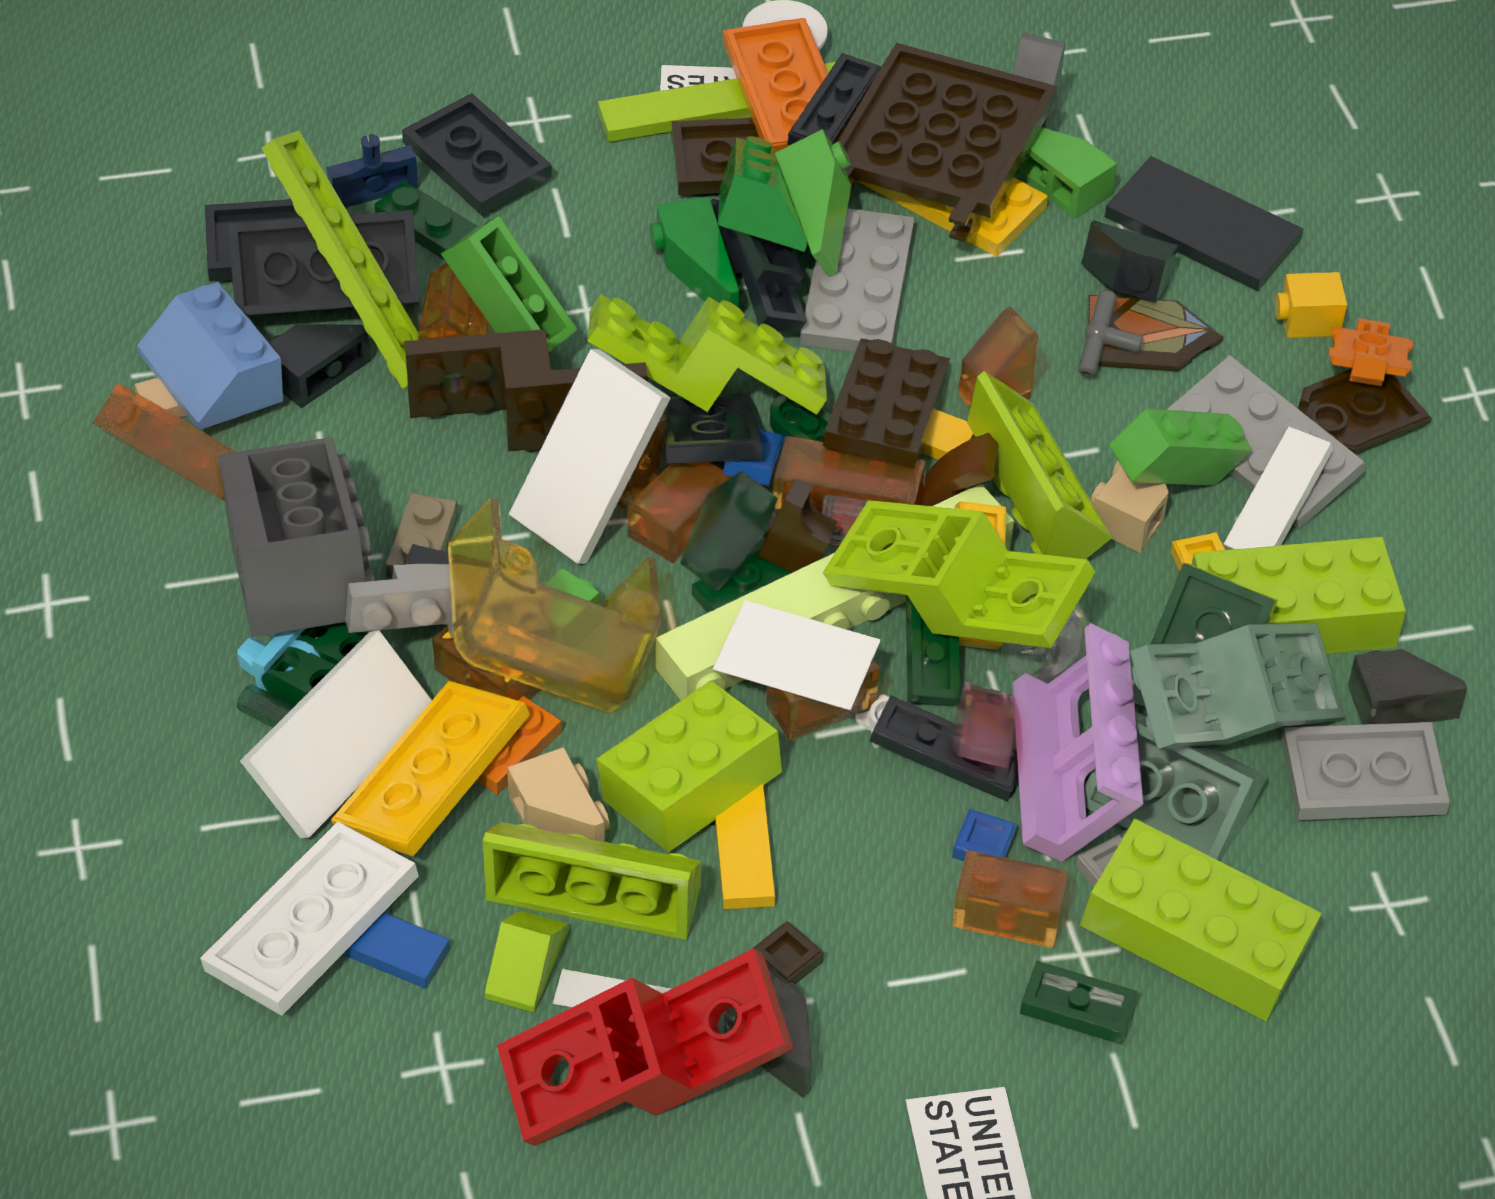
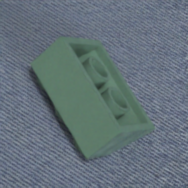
(1189, 793)

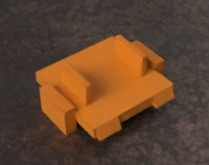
(1370, 351)

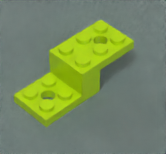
(708, 352)
(959, 573)

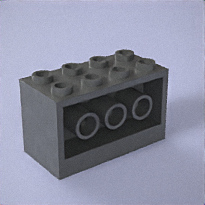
(294, 533)

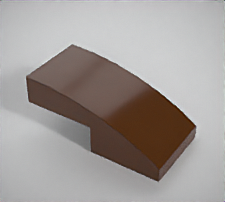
(960, 468)

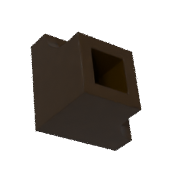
(798, 531)

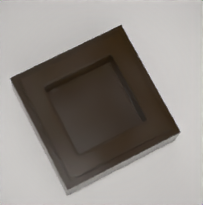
(789, 953)

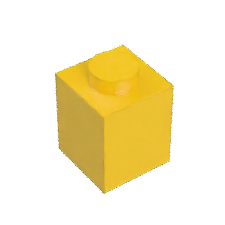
(1311, 304)

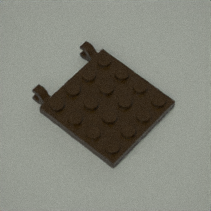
(945, 131)

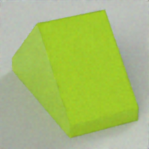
(524, 959)

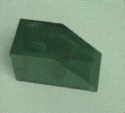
(728, 529)

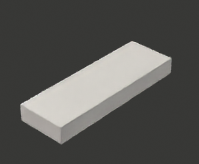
(1280, 491)

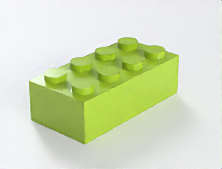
(1337, 584)
(1200, 919)

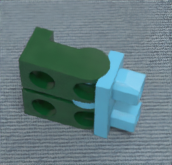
(296, 658)

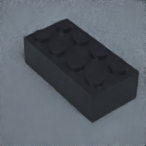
(284, 272)

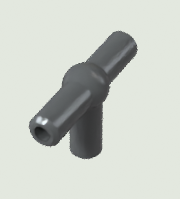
(1100, 334)

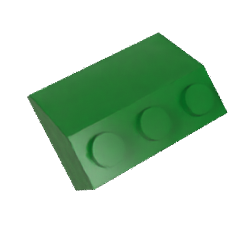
(757, 197)

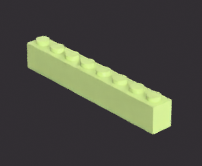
(690, 651)

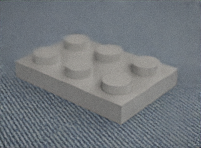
(1365, 771)

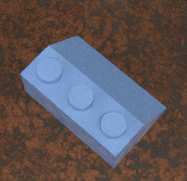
(212, 357)

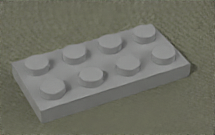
(868, 284)
(1265, 418)

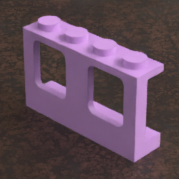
(1057, 758)

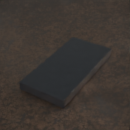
(1204, 222)

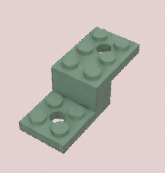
(1235, 685)

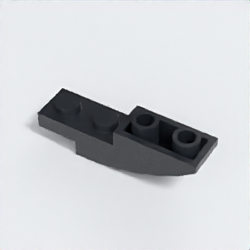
(769, 275)

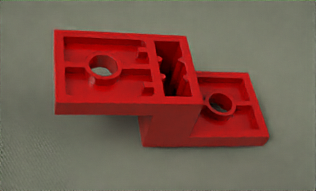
(644, 1047)

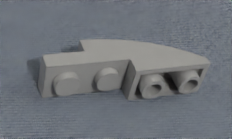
(410, 599)

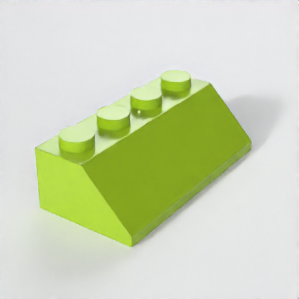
(1035, 473)
(591, 879)

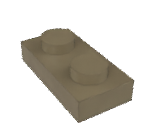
(424, 523)

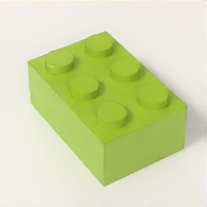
(689, 765)

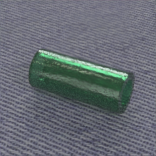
(263, 705)

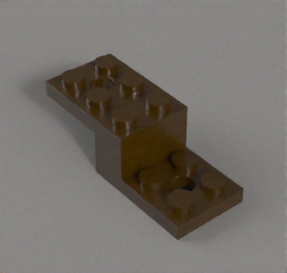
(498, 374)

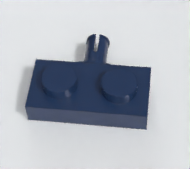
(373, 174)

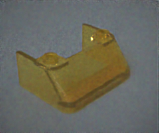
(544, 634)

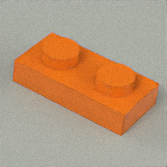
(528, 742)

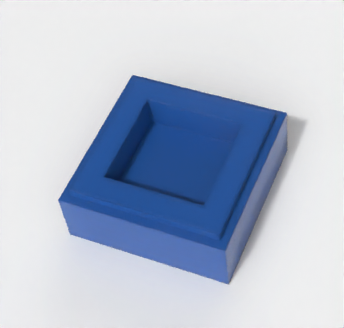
(984, 835)

